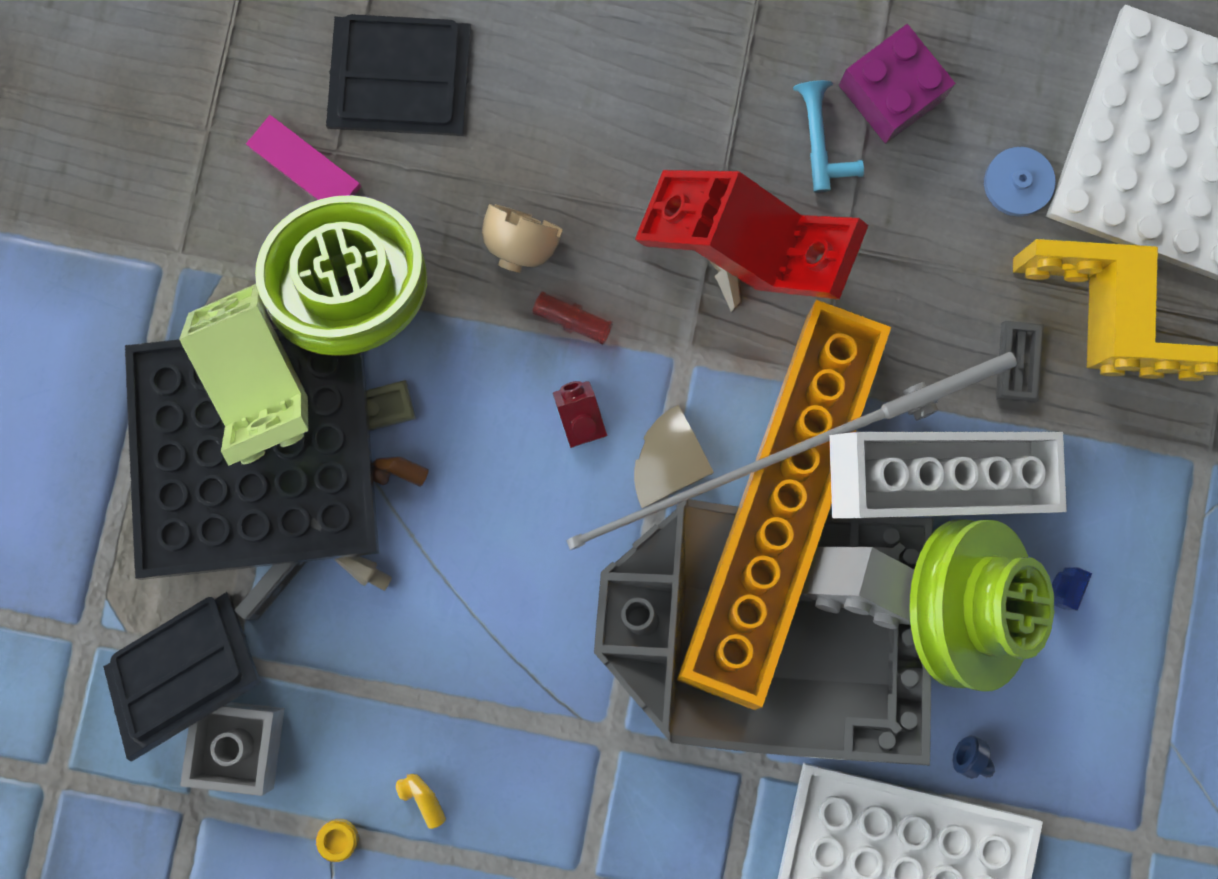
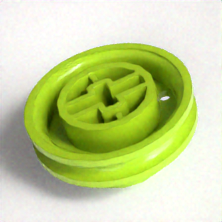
(334, 240)
(978, 605)

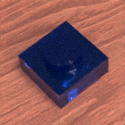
(1070, 587)

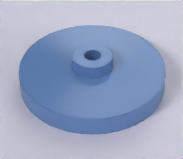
(1019, 181)

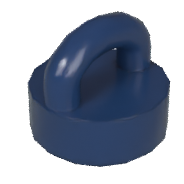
(973, 758)

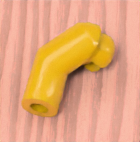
(425, 798)

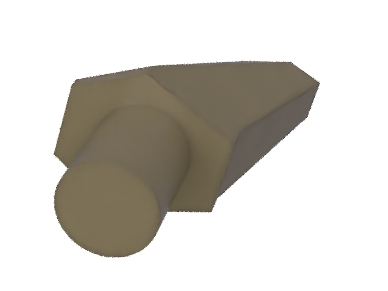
(729, 286)
(365, 571)

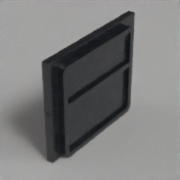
(398, 75)
(179, 674)

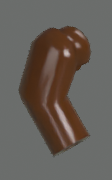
(399, 467)

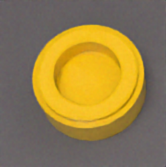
(337, 840)

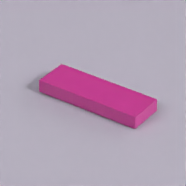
(301, 161)

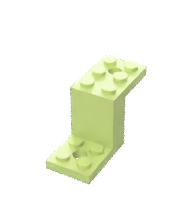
(246, 375)

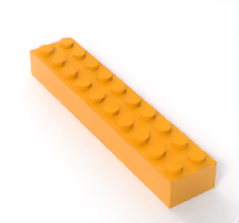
(782, 510)

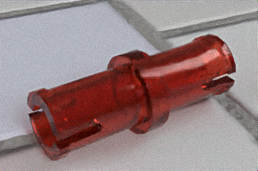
(572, 317)

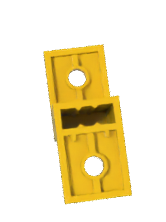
(1119, 307)

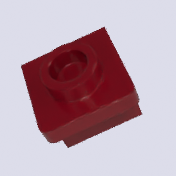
(579, 413)

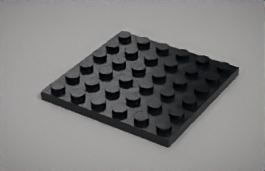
(217, 517)

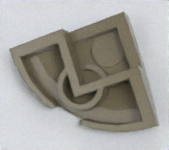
(668, 459)

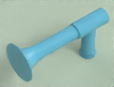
(822, 171)

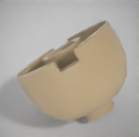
(518, 237)

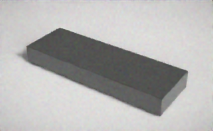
(270, 587)

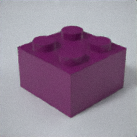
(896, 83)

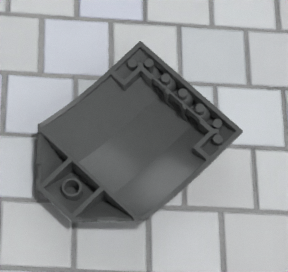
(839, 680)

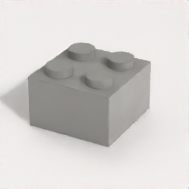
(234, 749)

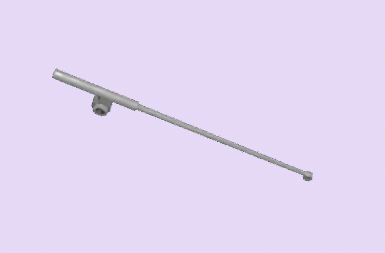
(917, 401)

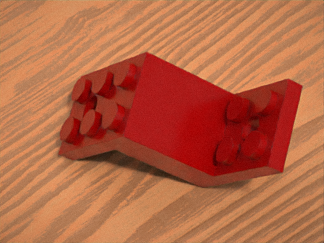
(751, 233)

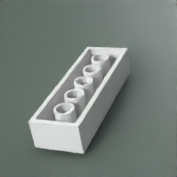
(946, 473)

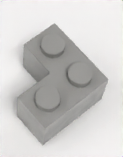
(861, 583)

